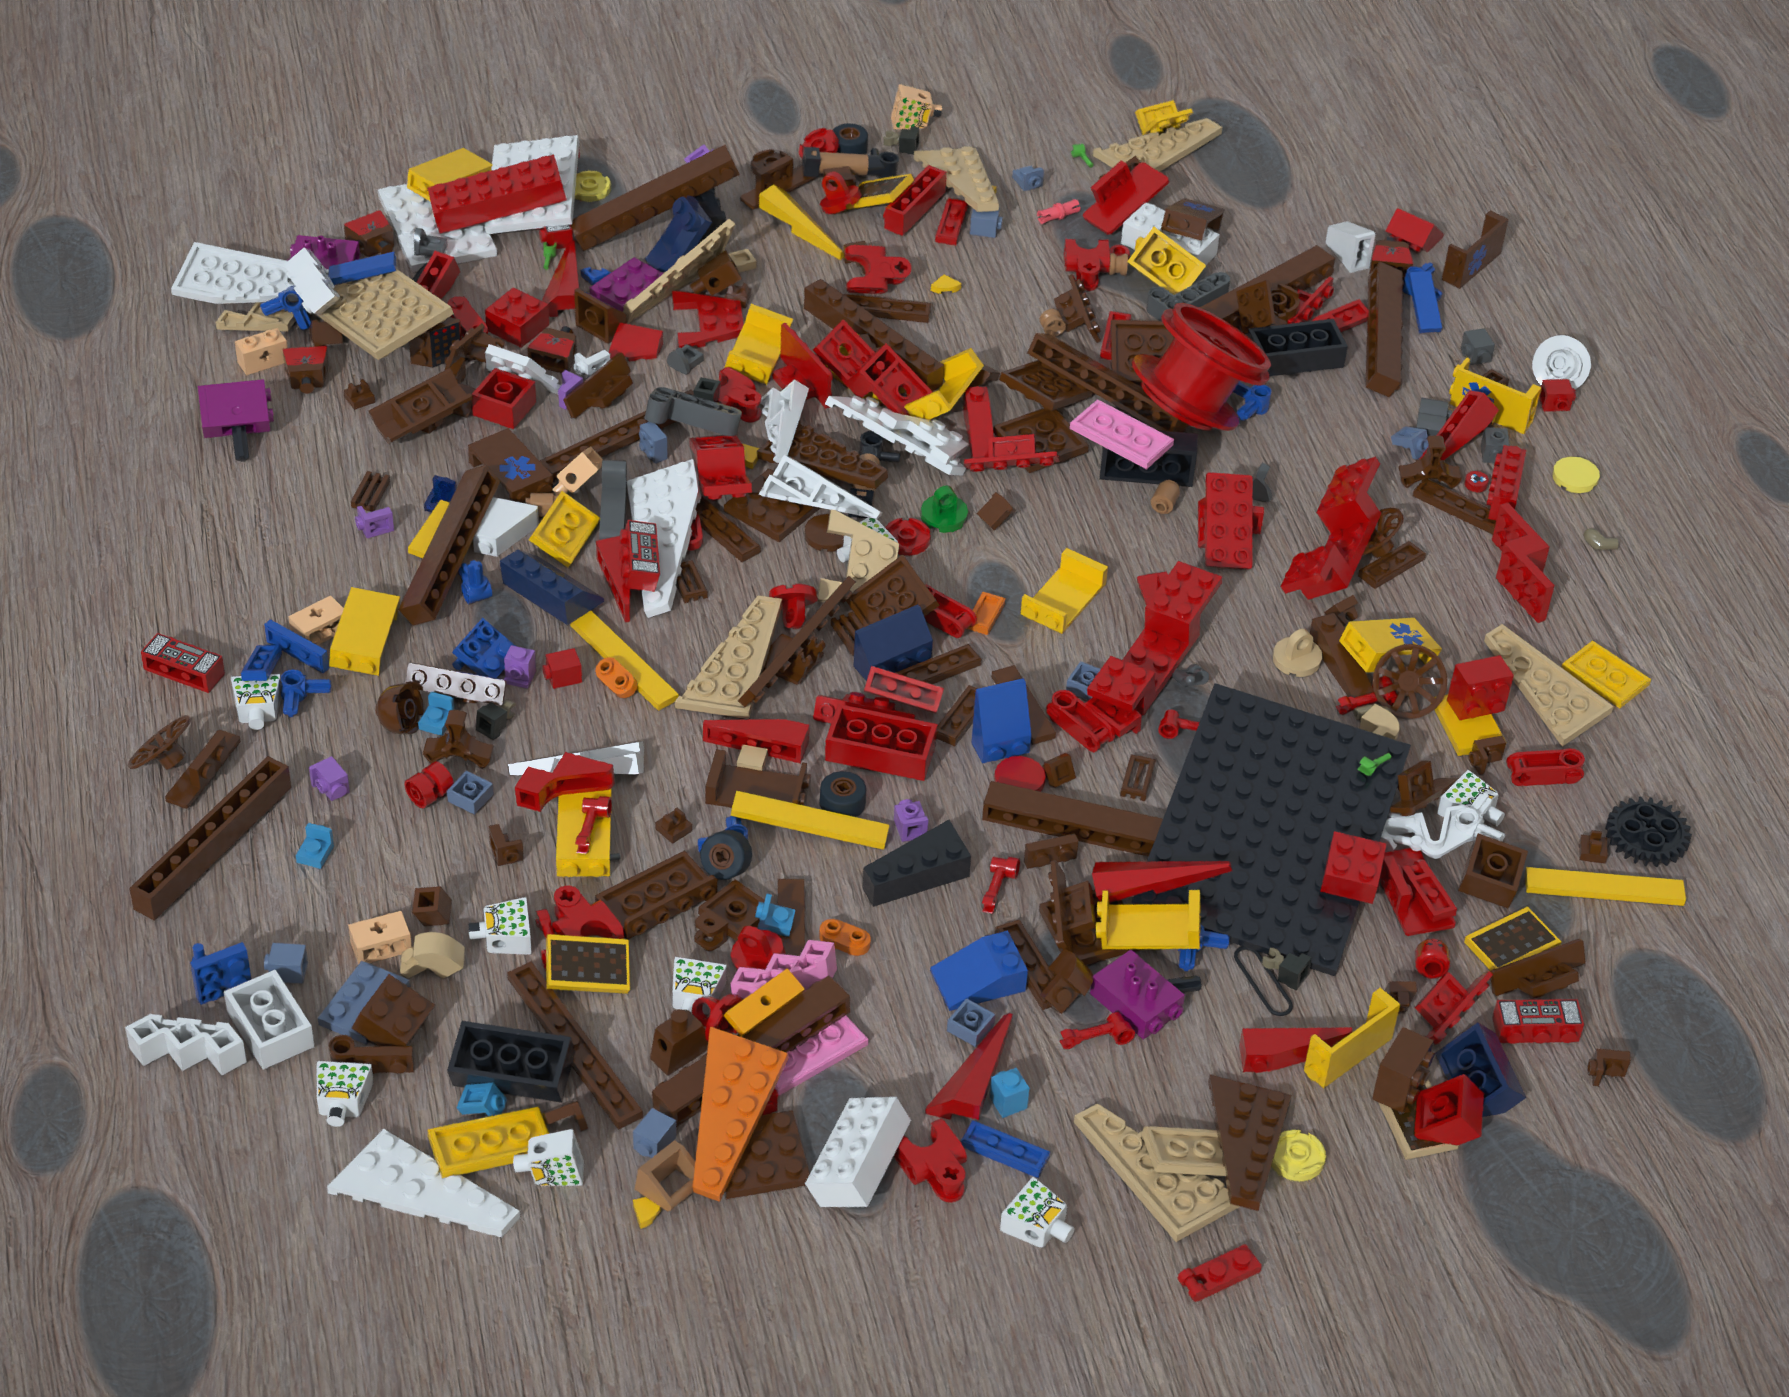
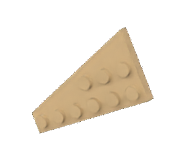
(1161, 149)
(964, 174)
(734, 663)
(1555, 694)

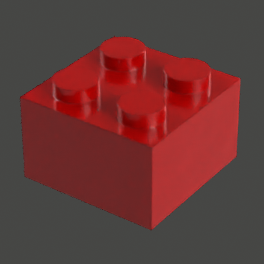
(517, 317)
(504, 398)
(1480, 687)
(1353, 867)

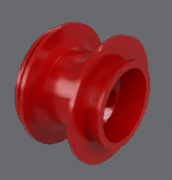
(1201, 368)

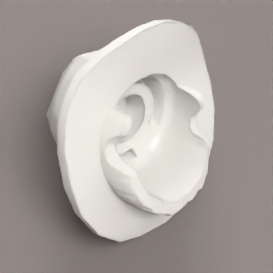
(1561, 359)

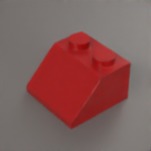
(1414, 231)
(1450, 1112)

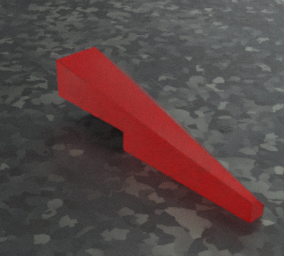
(563, 283)
(1134, 878)
(969, 1085)

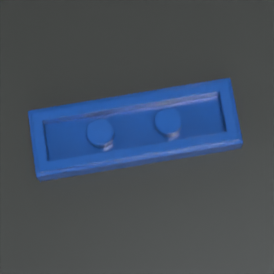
(362, 268)
(1425, 302)
(297, 646)
(261, 663)
(1005, 1149)

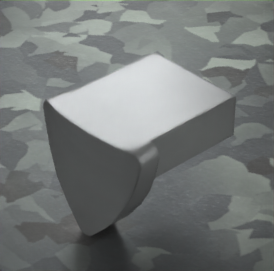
(426, 244)
(684, 359)
(1261, 490)

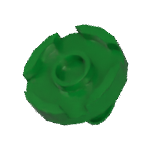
(944, 510)

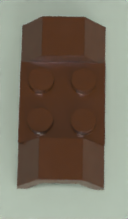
(419, 406)

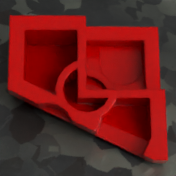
(636, 342)

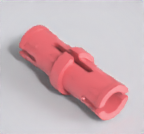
(1058, 211)

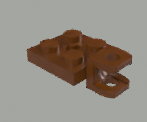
(719, 921)

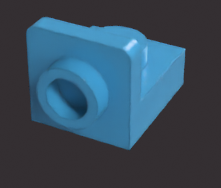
(436, 713)
(316, 846)
(774, 917)
(482, 1099)

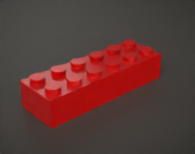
(496, 193)

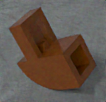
(1070, 979)

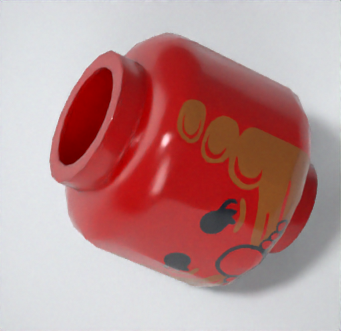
(1432, 958)

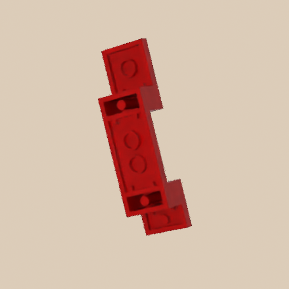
(1351, 521)
(1168, 635)

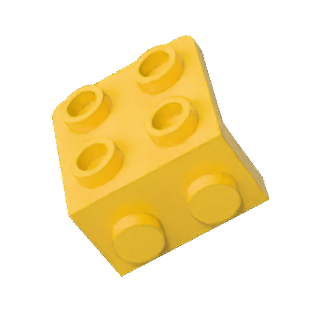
(1161, 117)

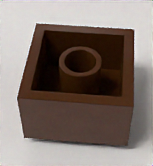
(1493, 870)
(393, 1014)
(1403, 1070)

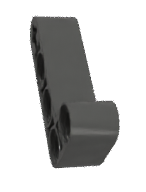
(1197, 294)
(692, 410)
(613, 498)

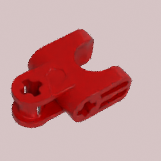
(1087, 262)
(878, 269)
(739, 393)
(583, 919)
(935, 1163)

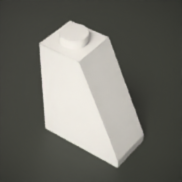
(1351, 245)
(504, 526)

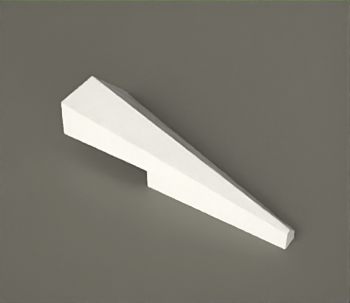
(783, 415)
(802, 485)
(624, 758)

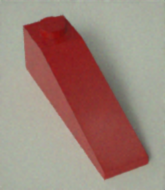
(439, 274)
(978, 420)
(1466, 422)
(608, 557)
(781, 737)
(1282, 1047)

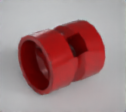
(429, 784)

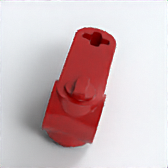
(467, 315)
(950, 615)
(1079, 720)
(1546, 767)

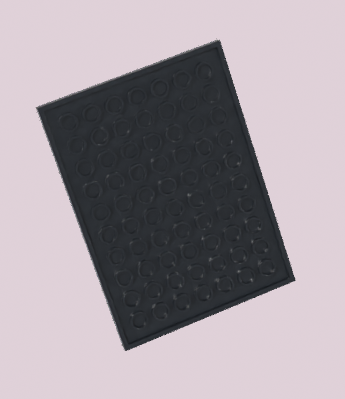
(1267, 796)

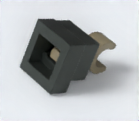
(907, 140)
(707, 389)
(492, 718)
(1292, 969)

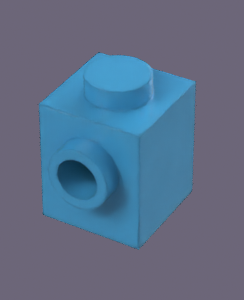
(1009, 1092)

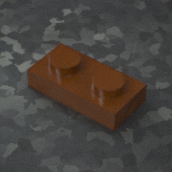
(1043, 852)

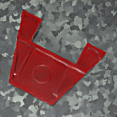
(717, 317)

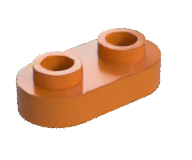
(615, 676)
(844, 936)

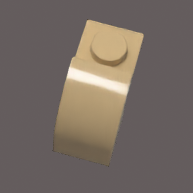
(1380, 722)
(433, 951)

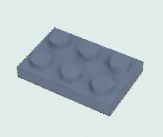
(352, 998)

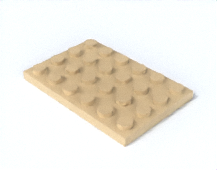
(384, 312)

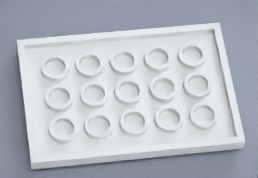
(566, 155)
(411, 211)

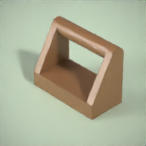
(658, 1168)

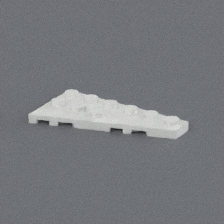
(869, 411)
(411, 1183)

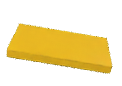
(485, 1141)

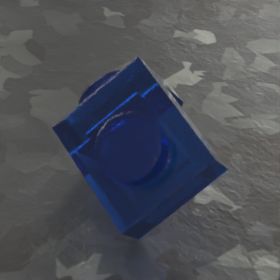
(442, 490)

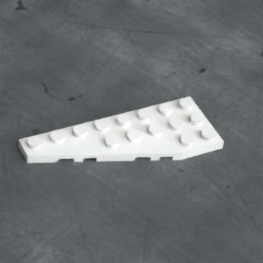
(231, 276)
(669, 501)

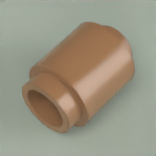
(1165, 497)
(542, 500)

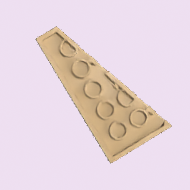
(680, 273)
(1176, 1200)

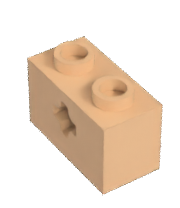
(260, 351)
(317, 621)
(380, 937)

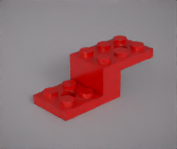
(870, 370)
(720, 466)
(1522, 562)

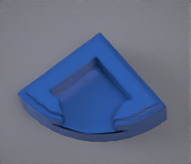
(593, 276)

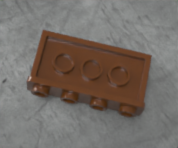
(658, 894)

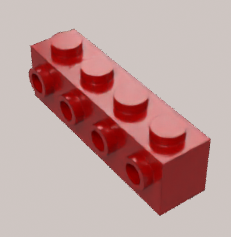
(915, 200)
(1505, 479)

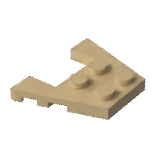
(256, 320)
(867, 555)

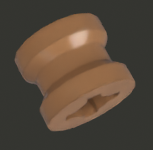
(1118, 264)
(1052, 322)

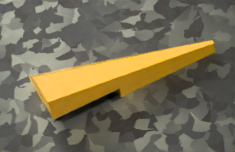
(784, 207)

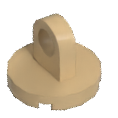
(1297, 654)

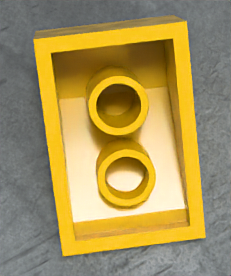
(1166, 262)

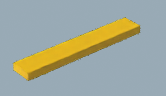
(608, 644)
(809, 820)
(1605, 886)

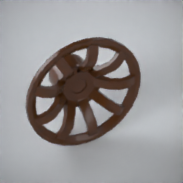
(1380, 542)
(1410, 680)
(170, 751)

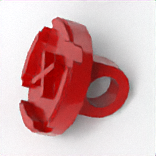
(838, 197)
(794, 602)
(755, 948)
(717, 1011)

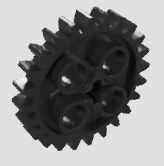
(1648, 831)

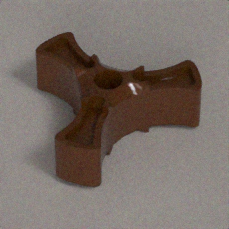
(1431, 466)
(458, 743)

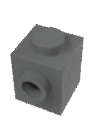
(1477, 346)
(1493, 442)

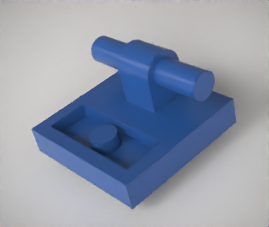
(483, 650)
(218, 971)

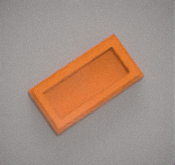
(987, 611)

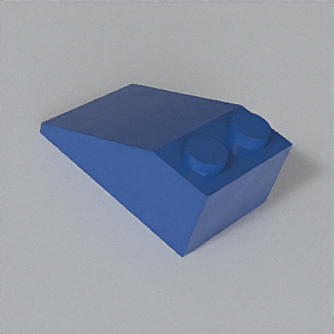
(1001, 721)
(981, 971)

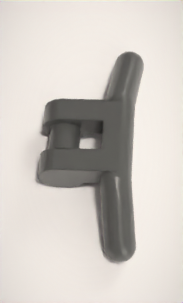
(1191, 676)

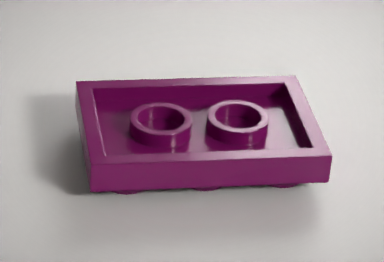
(625, 283)

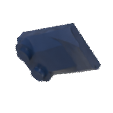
(681, 235)

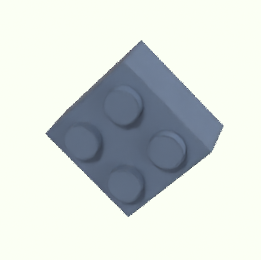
(653, 442)
(1081, 679)
(470, 792)
(970, 1022)

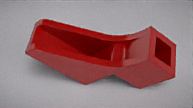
(570, 776)

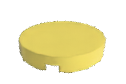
(587, 190)
(1576, 474)
(1299, 1156)

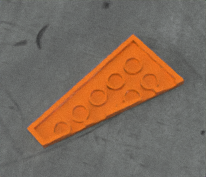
(735, 1093)

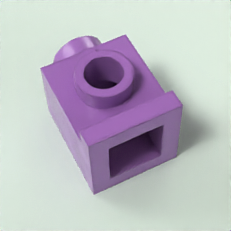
(519, 666)
(329, 778)
(907, 815)

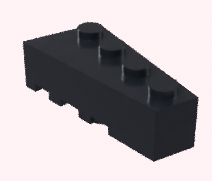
(918, 866)

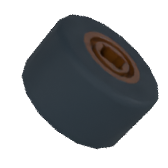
(852, 139)
(843, 793)
(735, 852)

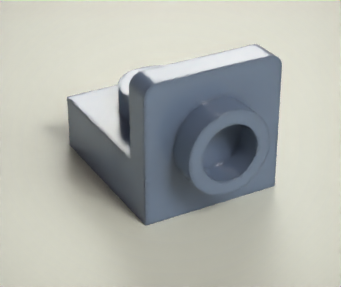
(1028, 177)
(1412, 438)

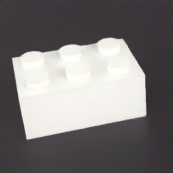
(269, 1019)

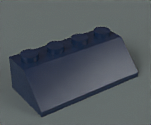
(547, 586)

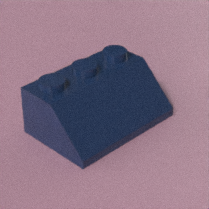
(893, 642)
(1484, 1062)

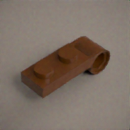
(382, 1059)

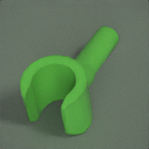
(1079, 151)
(548, 252)
(1369, 766)

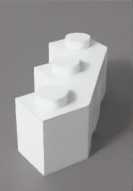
(311, 282)
(186, 1042)

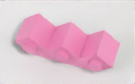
(813, 965)

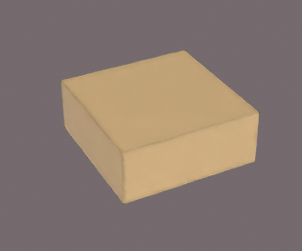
(744, 260)
(752, 757)

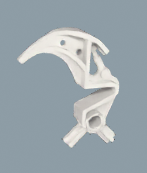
(1459, 826)

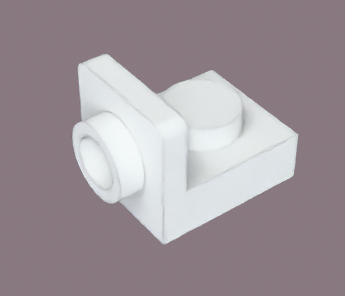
(587, 366)

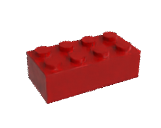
(881, 742)

